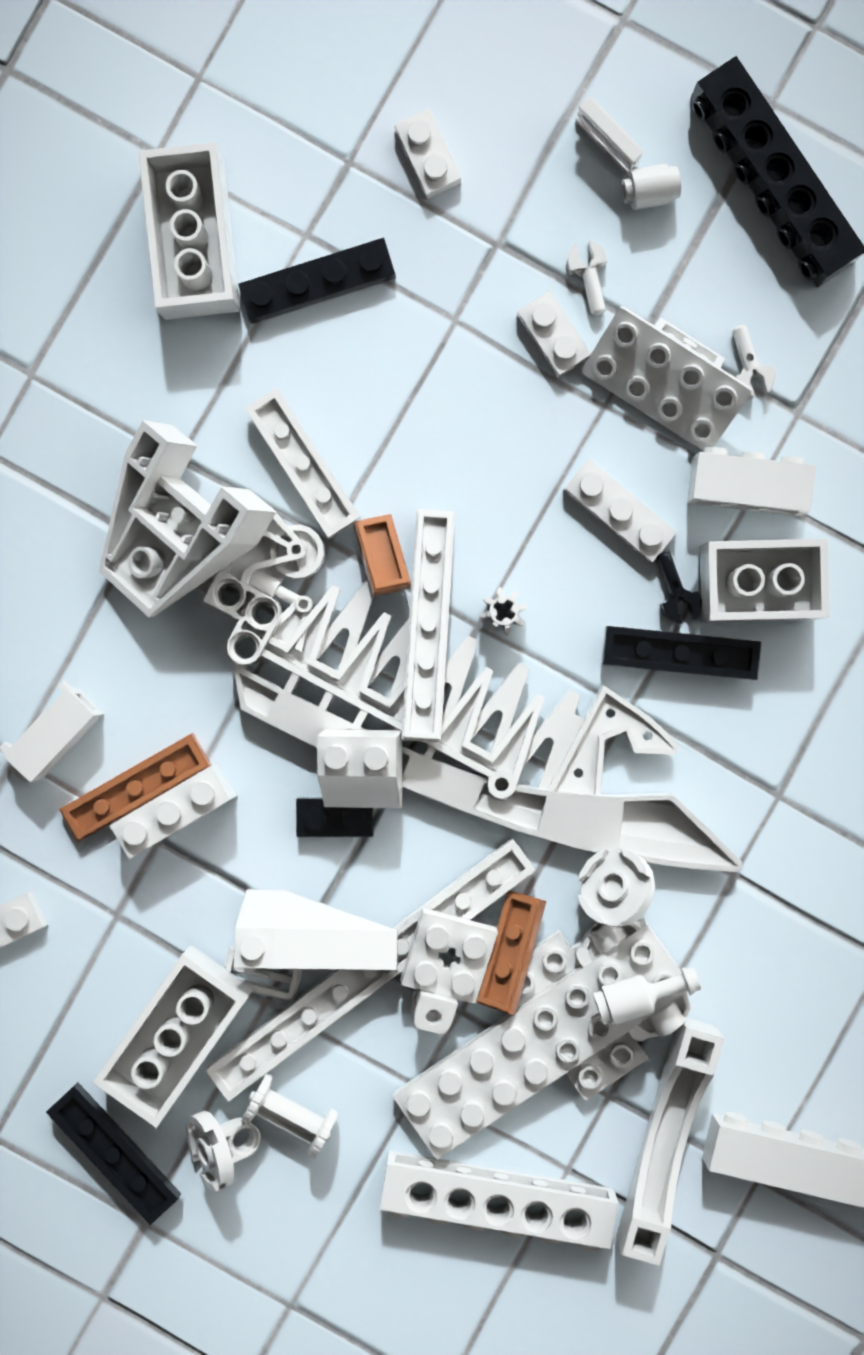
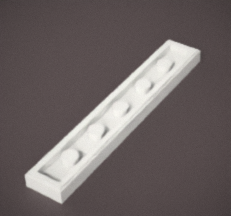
(428, 626)

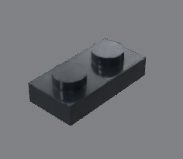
(322, 821)

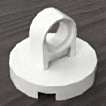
(616, 887)
(215, 1147)

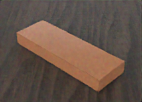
(511, 952)

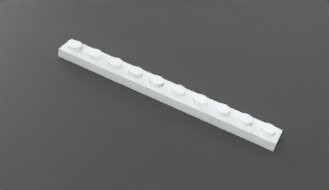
(348, 988)

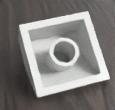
(360, 768)

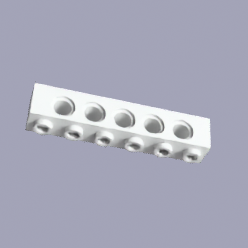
(520, 1191)

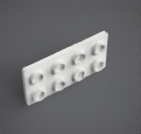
(667, 377)

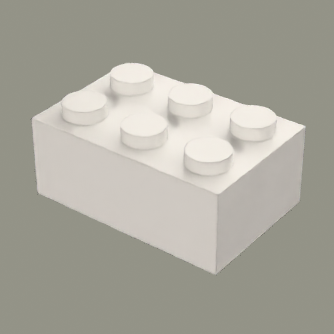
(764, 580)

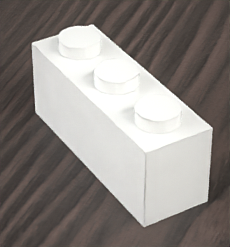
(751, 482)
(173, 810)

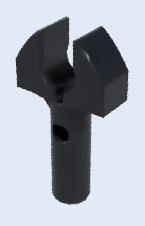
(676, 591)

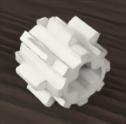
(500, 600)

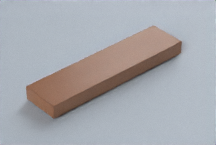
(135, 787)

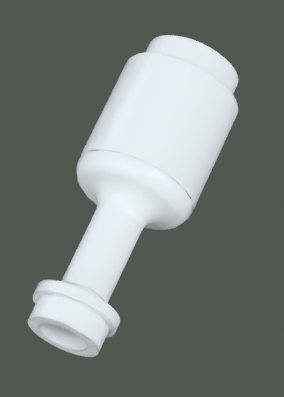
(636, 997)

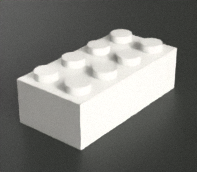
(189, 231)
(172, 1036)

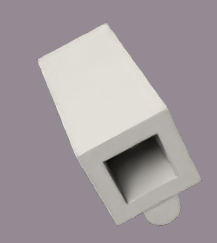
(51, 734)

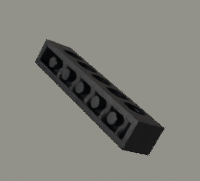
(735, 88)

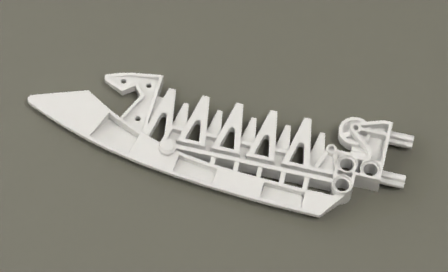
(558, 810)

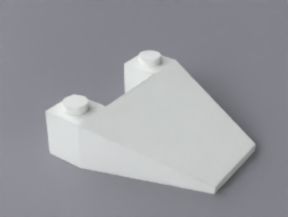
(163, 532)

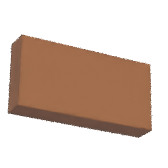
(382, 555)

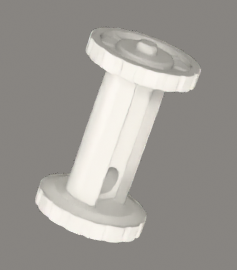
(290, 1116)

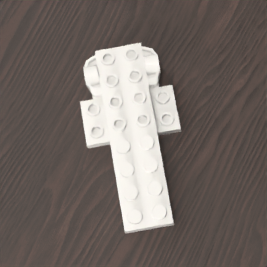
(548, 1036)

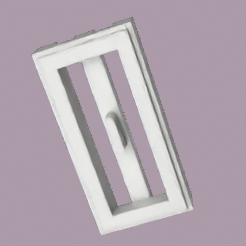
(608, 135)
(293, 980)

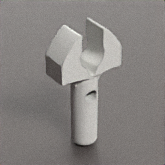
(589, 274)
(749, 362)

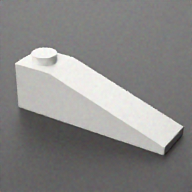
(298, 933)

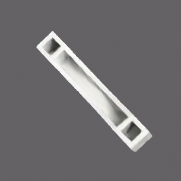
(652, 1191)

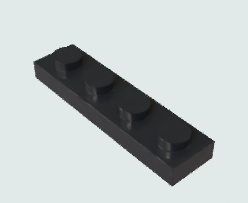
(317, 280)
(681, 652)
(114, 1153)

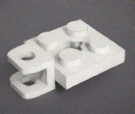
(440, 984)

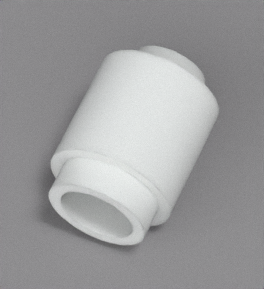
(651, 186)

